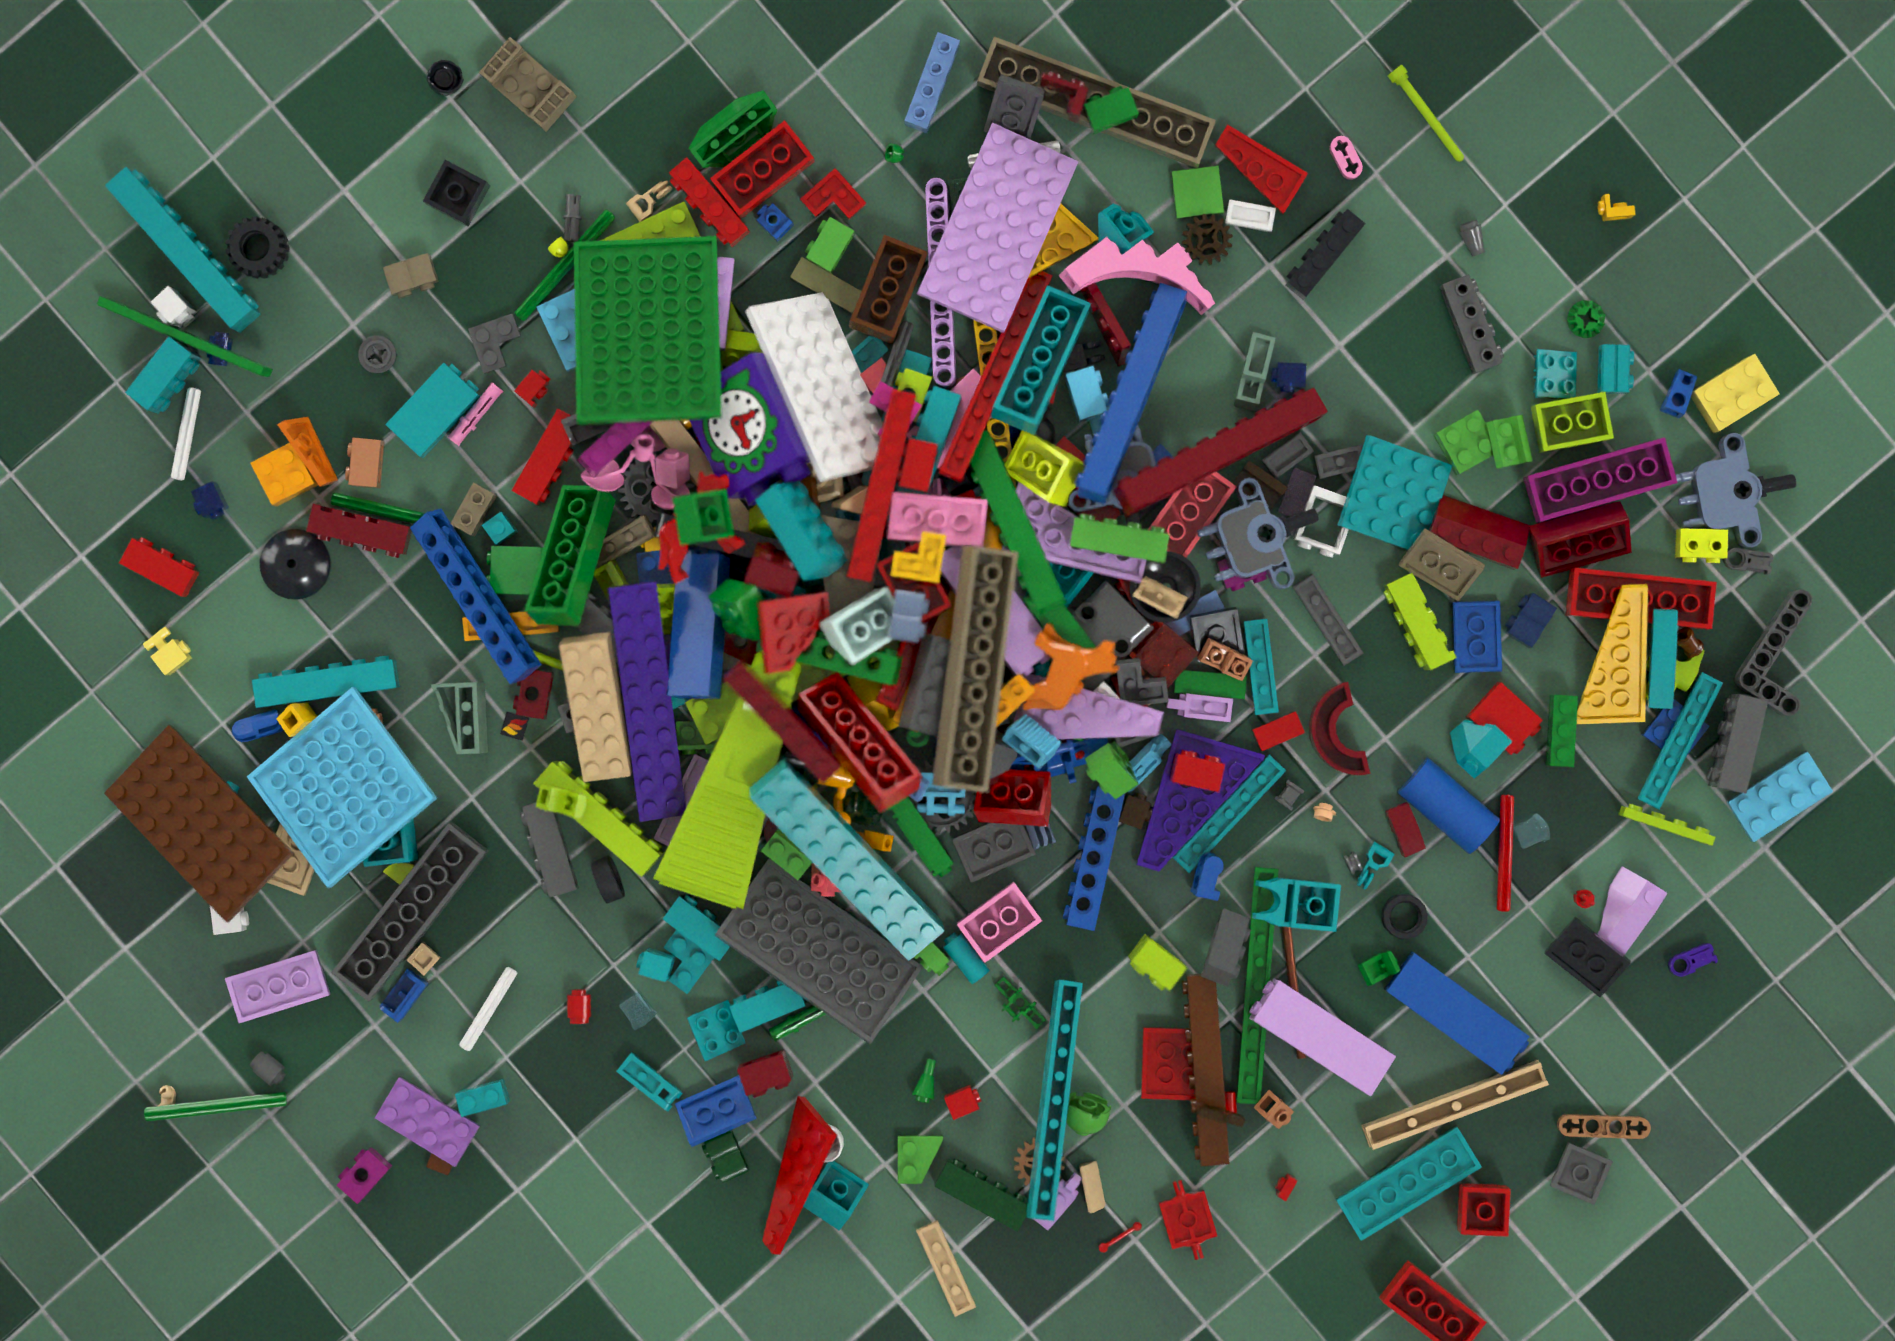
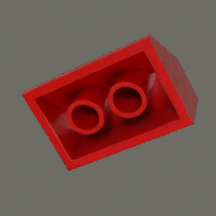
(1016, 799)

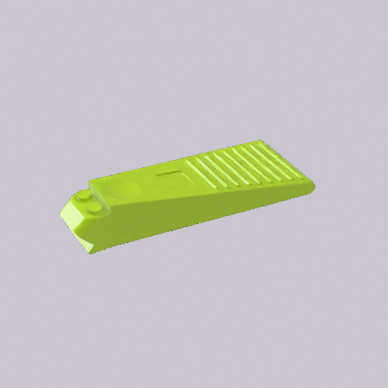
(721, 824)

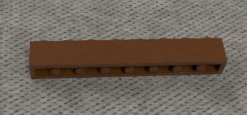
(1206, 1067)

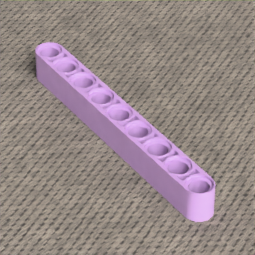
(947, 317)

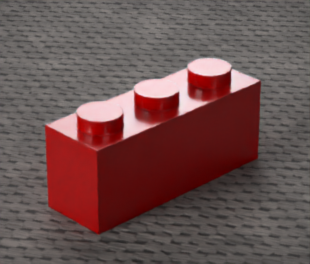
(159, 566)

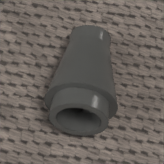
(1472, 236)

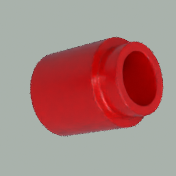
(579, 1006)

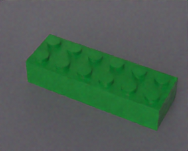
(570, 556)

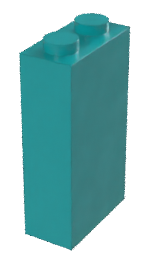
(434, 409)

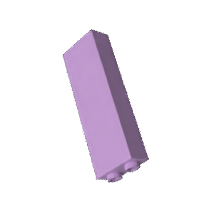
(1023, 629)
(1321, 1036)

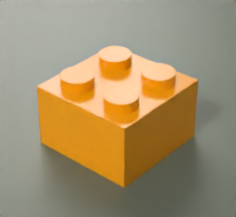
(283, 475)

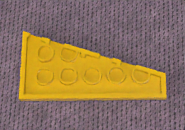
(1063, 239)
(1618, 676)

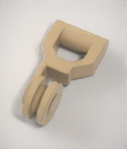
(659, 188)

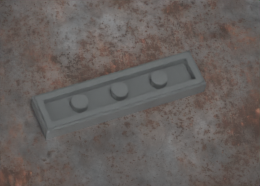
(1327, 620)

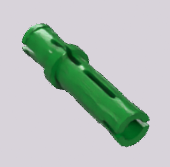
(777, 1031)

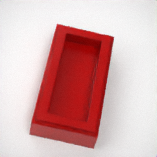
(1278, 731)

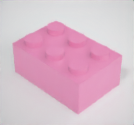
(999, 921)

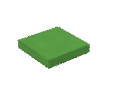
(1197, 192)

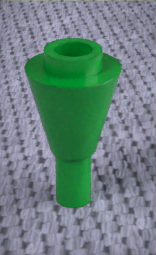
(925, 1087)

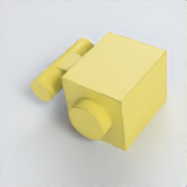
(169, 655)

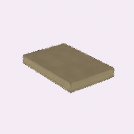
(1441, 565)

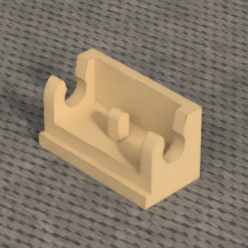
(1160, 597)

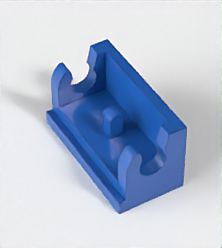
(403, 995)

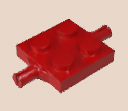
(1188, 1219)

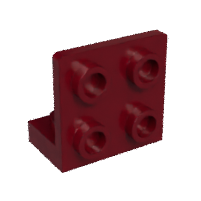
(1074, 89)

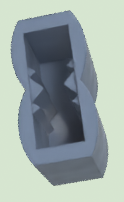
(907, 616)

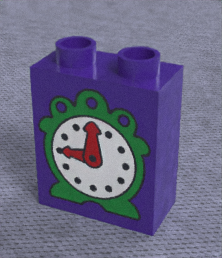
(756, 433)

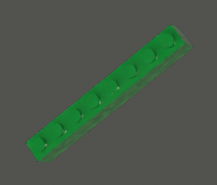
(1015, 526)

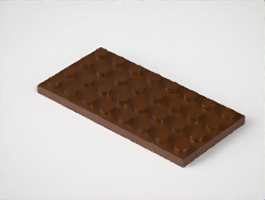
(199, 823)

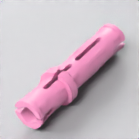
(475, 414)

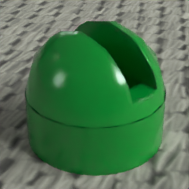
(893, 153)

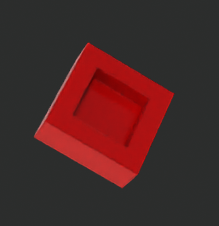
(1285, 1186)

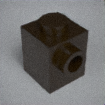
(1135, 810)

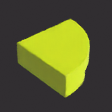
(398, 871)

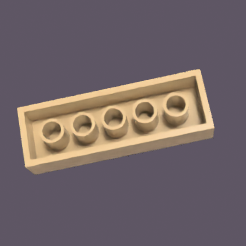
(596, 706)

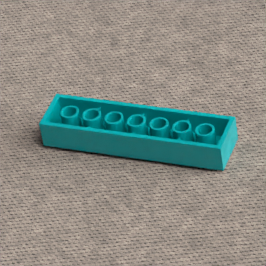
(180, 246)

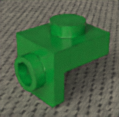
(1379, 967)

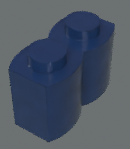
(1530, 619)

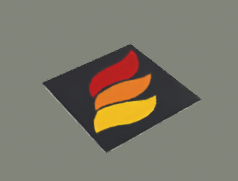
(514, 726)

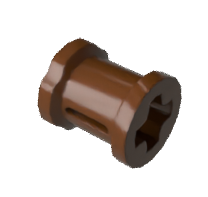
(1687, 640)

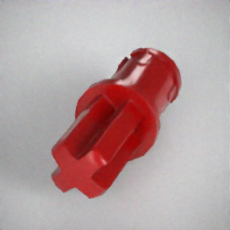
(1584, 898)

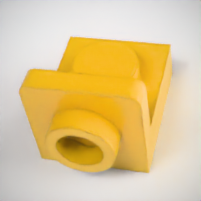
(1617, 212)

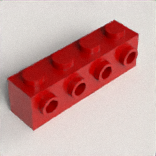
(709, 202)

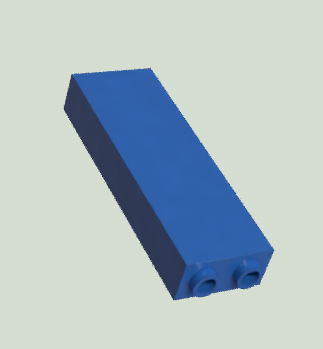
(697, 629)
(1457, 1013)

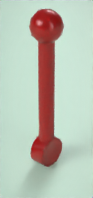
(1103, 1247)

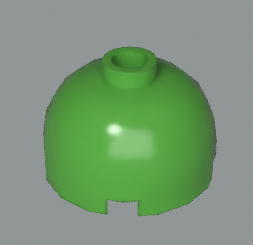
(1087, 1113)

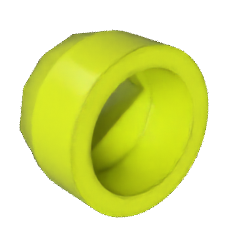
(558, 248)

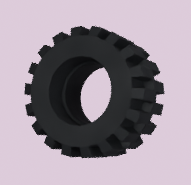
(243, 233)

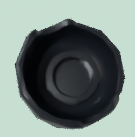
(445, 77)

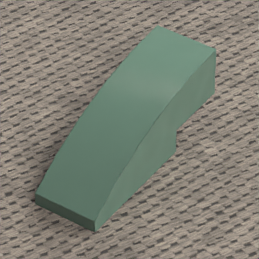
(1254, 371)

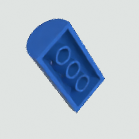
(1449, 806)

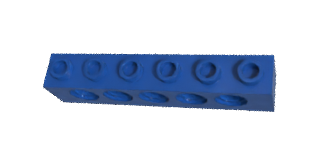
(1087, 918)

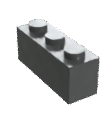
(1226, 947)

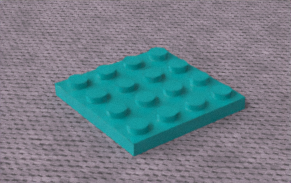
(1393, 493)

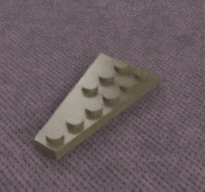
(841, 588)

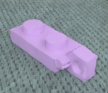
(1202, 707)
(1066, 1195)

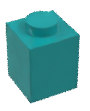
(499, 528)

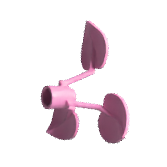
(611, 478)

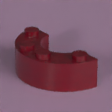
(1323, 732)

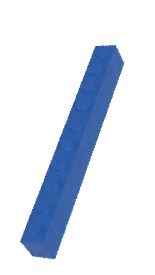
(1132, 393)

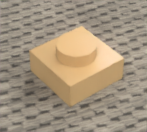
(423, 958)

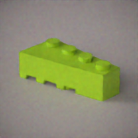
(1418, 622)

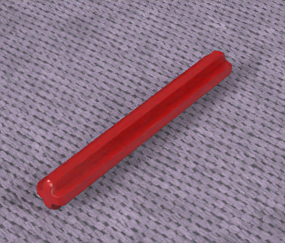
(1505, 853)

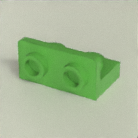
(690, 739)

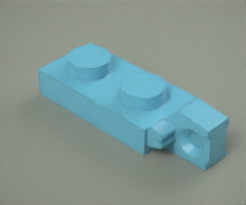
(1149, 758)

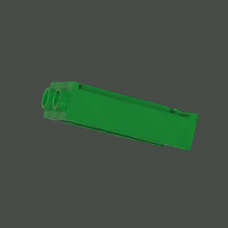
(922, 838)

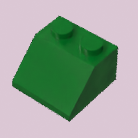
(703, 516)

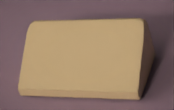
(1092, 1186)

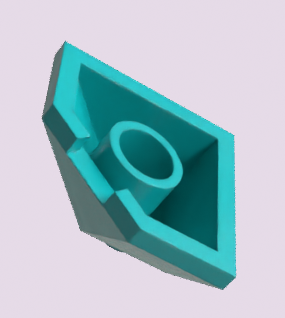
(1122, 227)
(1477, 745)

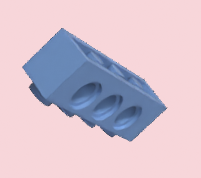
(932, 82)

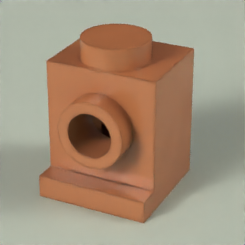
(1279, 1114)

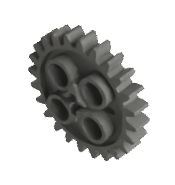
(639, 475)
(938, 821)

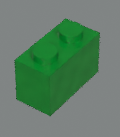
(1110, 110)

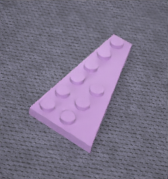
(1054, 530)
(1094, 716)

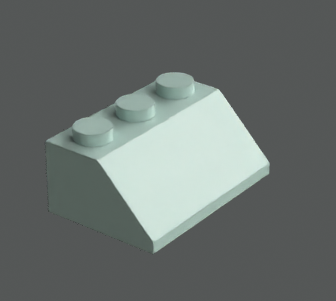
(861, 625)

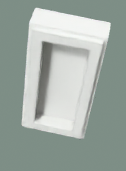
(1250, 215)

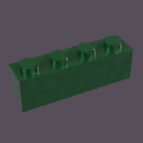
(982, 1194)

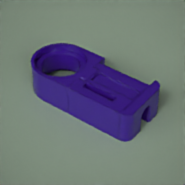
(1694, 959)

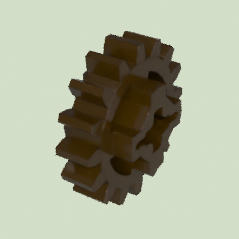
(1216, 246)

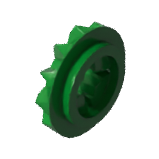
(1576, 324)

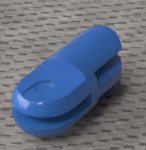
(256, 726)

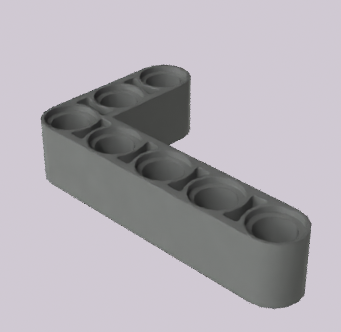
(1770, 653)

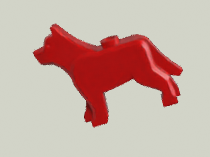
(670, 549)

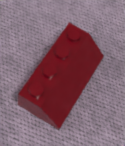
(1480, 532)
(1581, 539)

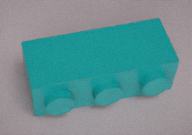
(696, 925)
(764, 1006)

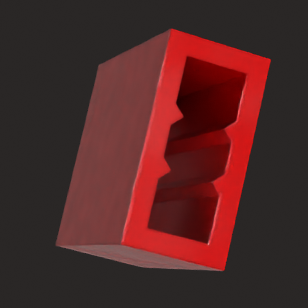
(1509, 714)

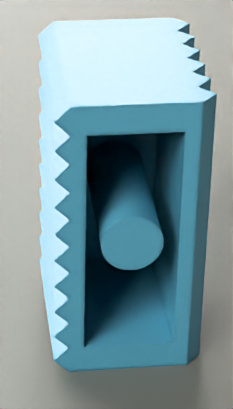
(1031, 741)

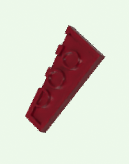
(1107, 323)

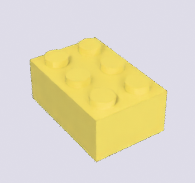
(1734, 393)

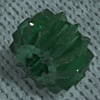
(861, 809)

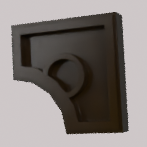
(1219, 1115)

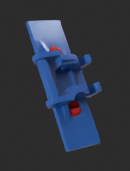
(1068, 755)

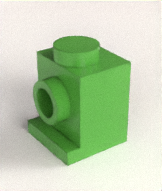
(933, 959)

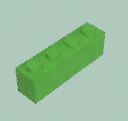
(1119, 539)

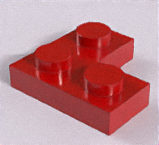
(833, 189)

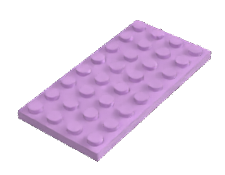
(997, 227)

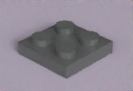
(1581, 1173)

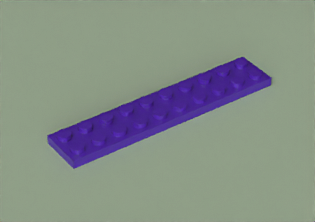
(646, 702)

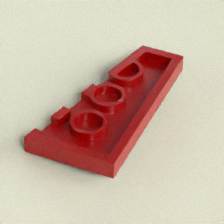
(1263, 168)

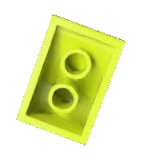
(1044, 468)

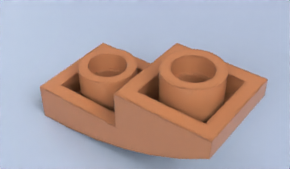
(1225, 659)

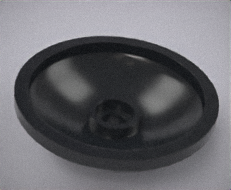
(311, 567)
(1182, 578)

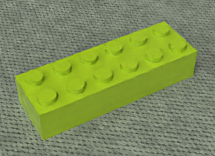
(605, 822)

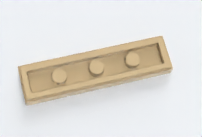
(946, 1268)

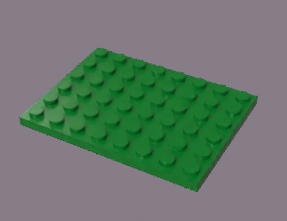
(647, 330)

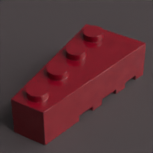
(359, 529)

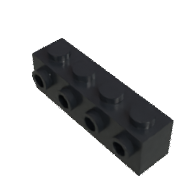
(1325, 254)

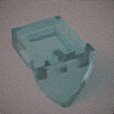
(1532, 831)
(637, 1011)

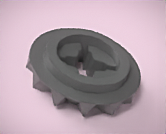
(366, 352)

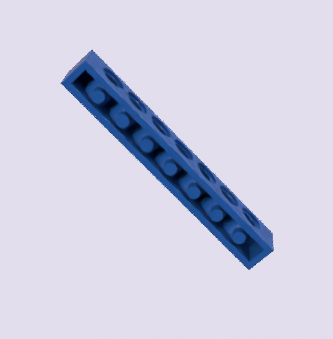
(475, 596)

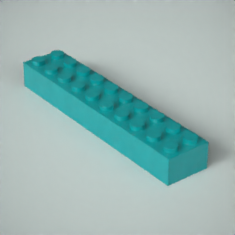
(846, 859)

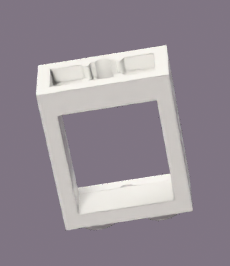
(1307, 543)

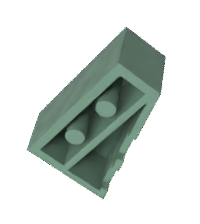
(465, 715)

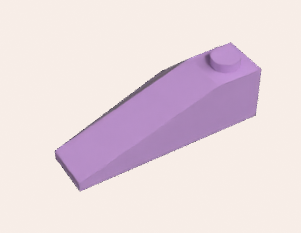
(1628, 909)

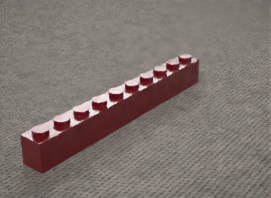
(1219, 451)

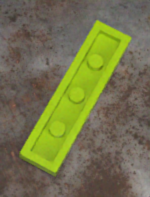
(1677, 827)

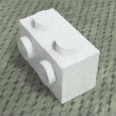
(174, 308)

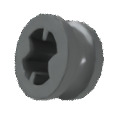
(1352, 863)

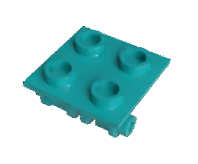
(1555, 374)
(715, 1030)

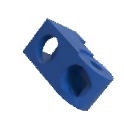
(1679, 394)
(1206, 876)

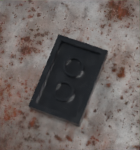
(1587, 957)

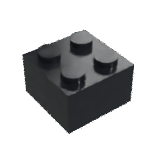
(456, 193)

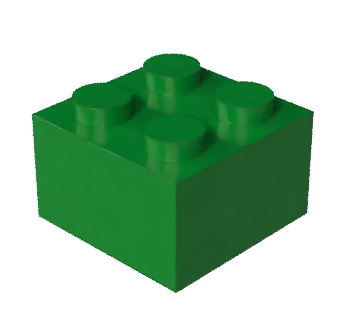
(738, 608)

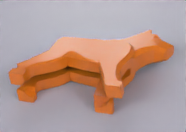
(1067, 670)

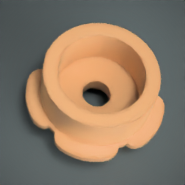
(1324, 812)

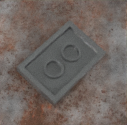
(1015, 106)
(992, 848)

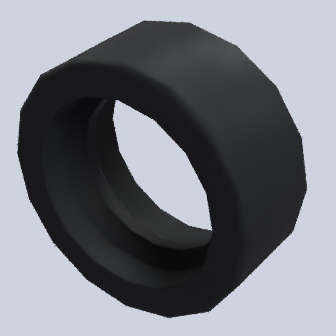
(607, 879)
(1422, 916)

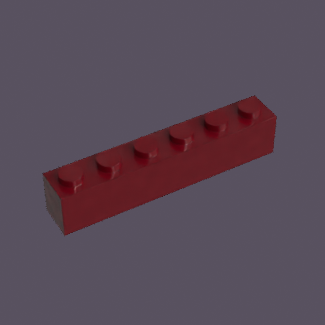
(782, 721)

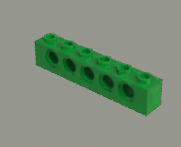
(886, 673)

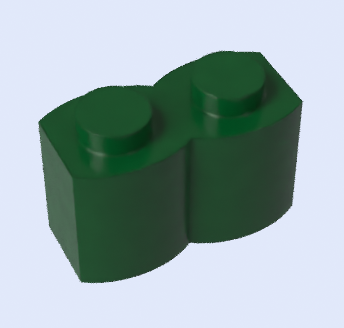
(726, 1156)

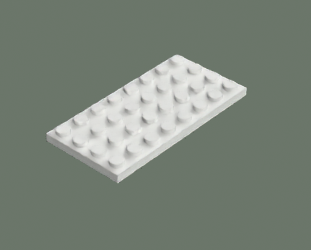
(819, 383)

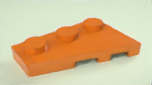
(309, 449)

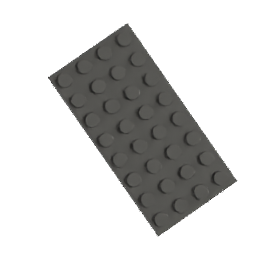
(819, 951)

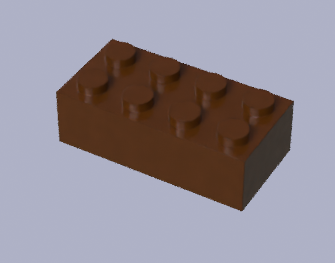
(888, 289)

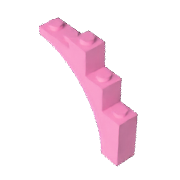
(1139, 262)

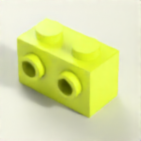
(1701, 543)

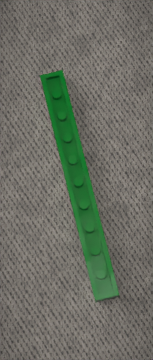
(1257, 976)

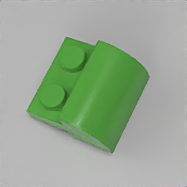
(1509, 441)

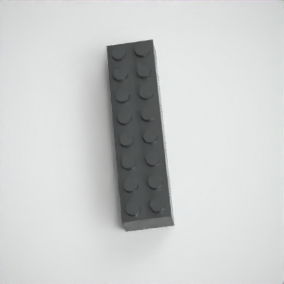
(410, 911)

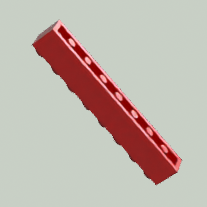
(881, 485)

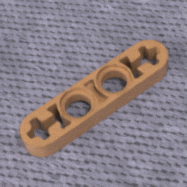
(1603, 1126)

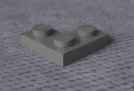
(487, 338)
(1139, 690)

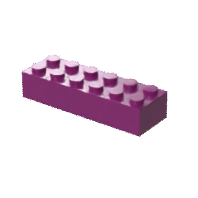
(1600, 480)

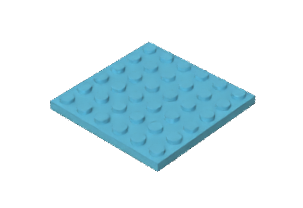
(341, 787)

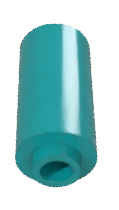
(965, 957)

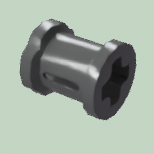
(1289, 795)

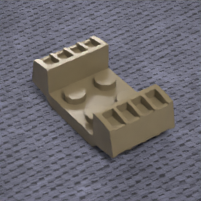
(527, 84)

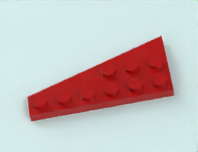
(802, 1160)

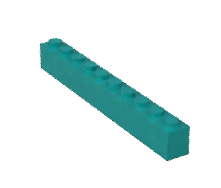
(1054, 1100)

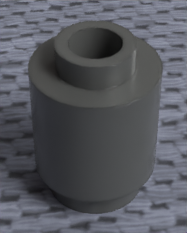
(268, 1068)

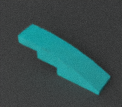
(1662, 658)

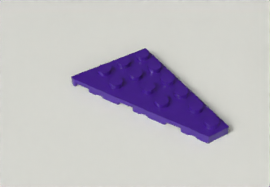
(1184, 808)

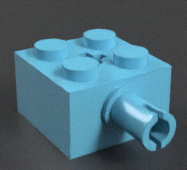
(1087, 396)

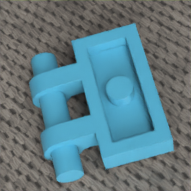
(937, 791)

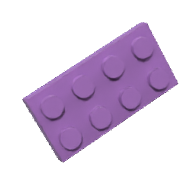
(427, 1121)

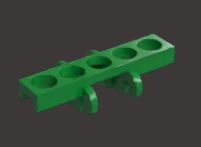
(1012, 1000)

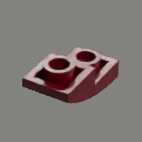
(1406, 829)

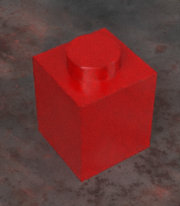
(962, 1101)

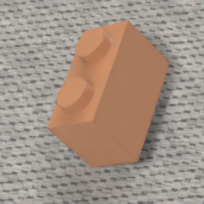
(365, 463)

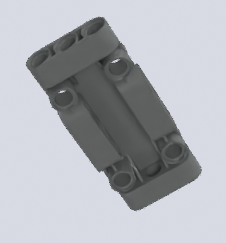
(1113, 620)

